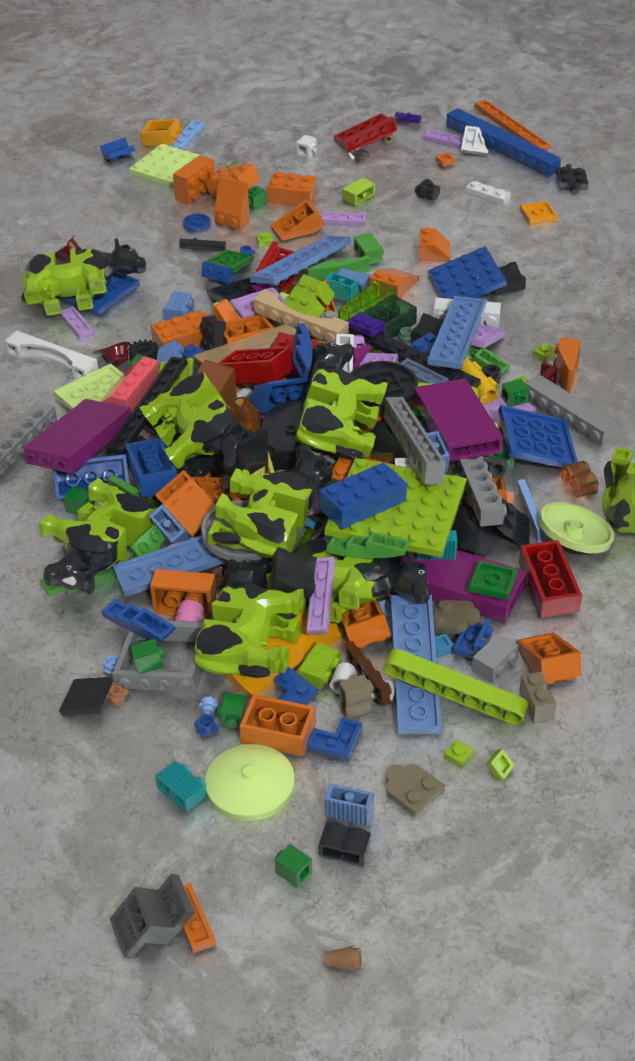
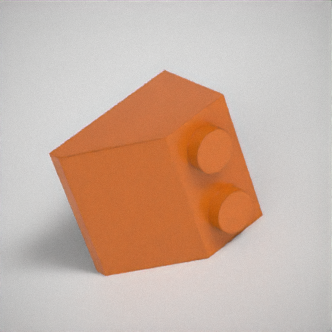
(433, 245)

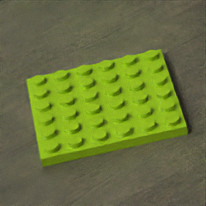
(422, 518)

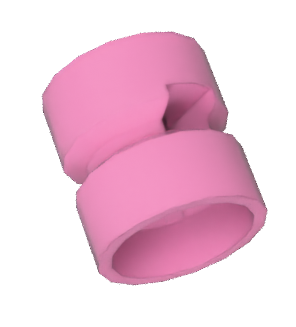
(190, 611)

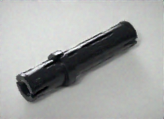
(202, 244)

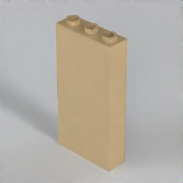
(257, 341)

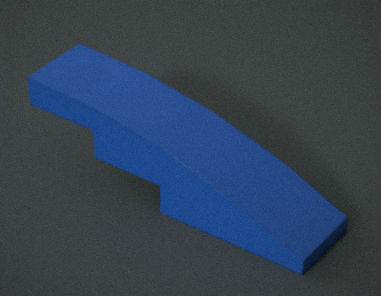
(302, 351)
(138, 620)

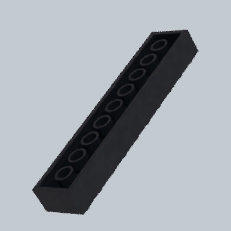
(467, 527)

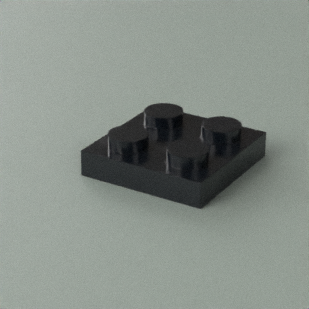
(515, 525)

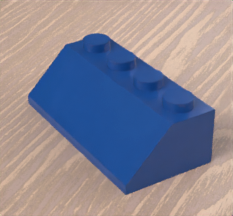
(273, 393)
(91, 470)

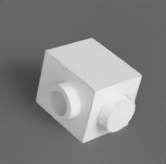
(306, 146)

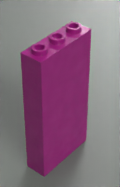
(459, 418)
(76, 436)
(452, 578)

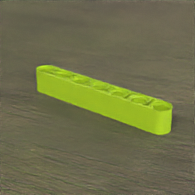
(456, 686)

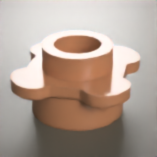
(117, 694)

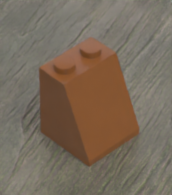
(222, 377)

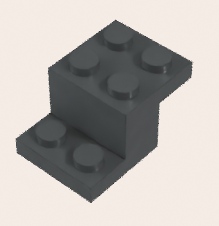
(151, 916)

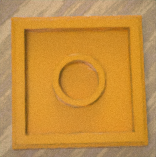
(538, 213)

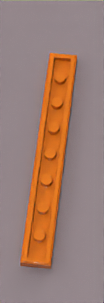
(510, 124)

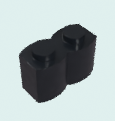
(344, 843)

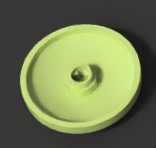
(576, 527)
(250, 782)

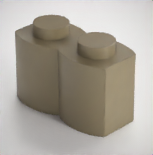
(355, 697)

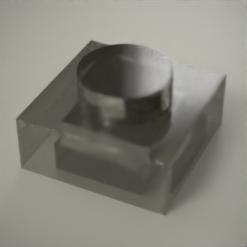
(359, 154)
(226, 486)

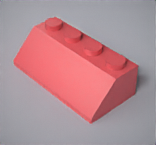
(133, 383)

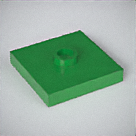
(493, 580)

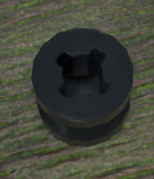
(493, 371)

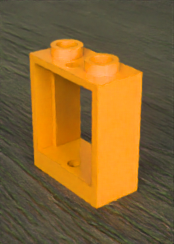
(161, 132)

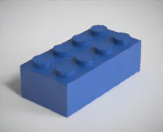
(150, 466)
(362, 495)

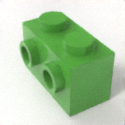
(369, 246)

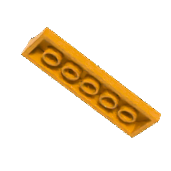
(297, 655)

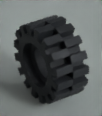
(143, 348)

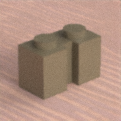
(541, 702)

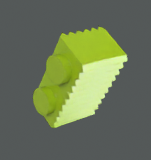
(358, 191)
(320, 665)

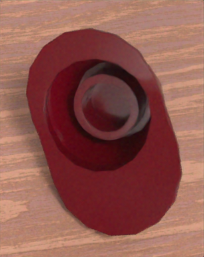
(64, 252)
(116, 353)

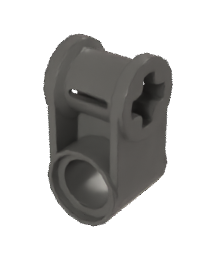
(493, 460)

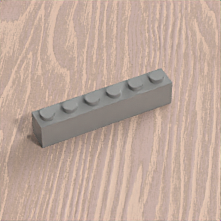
(575, 411)

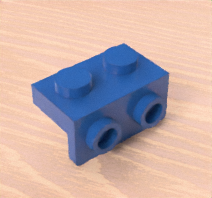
(116, 148)
(218, 272)
(473, 639)

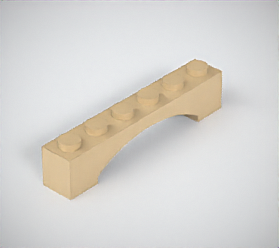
(270, 306)

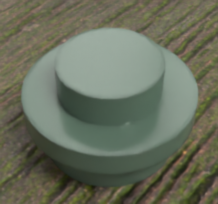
(405, 334)

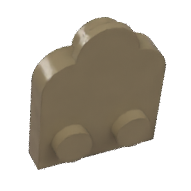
(454, 616)
(412, 787)

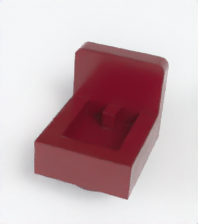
(549, 372)

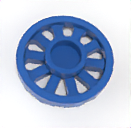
(196, 222)

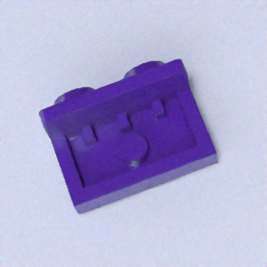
(366, 324)

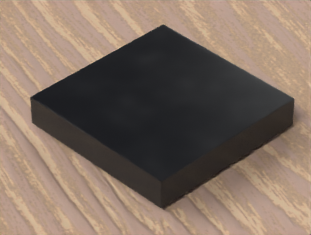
(253, 451)
(86, 696)

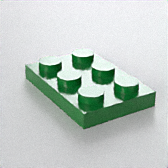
(232, 259)

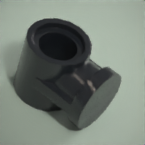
(427, 189)

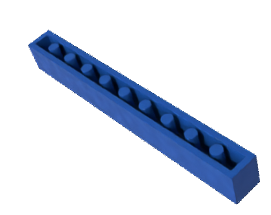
(506, 143)

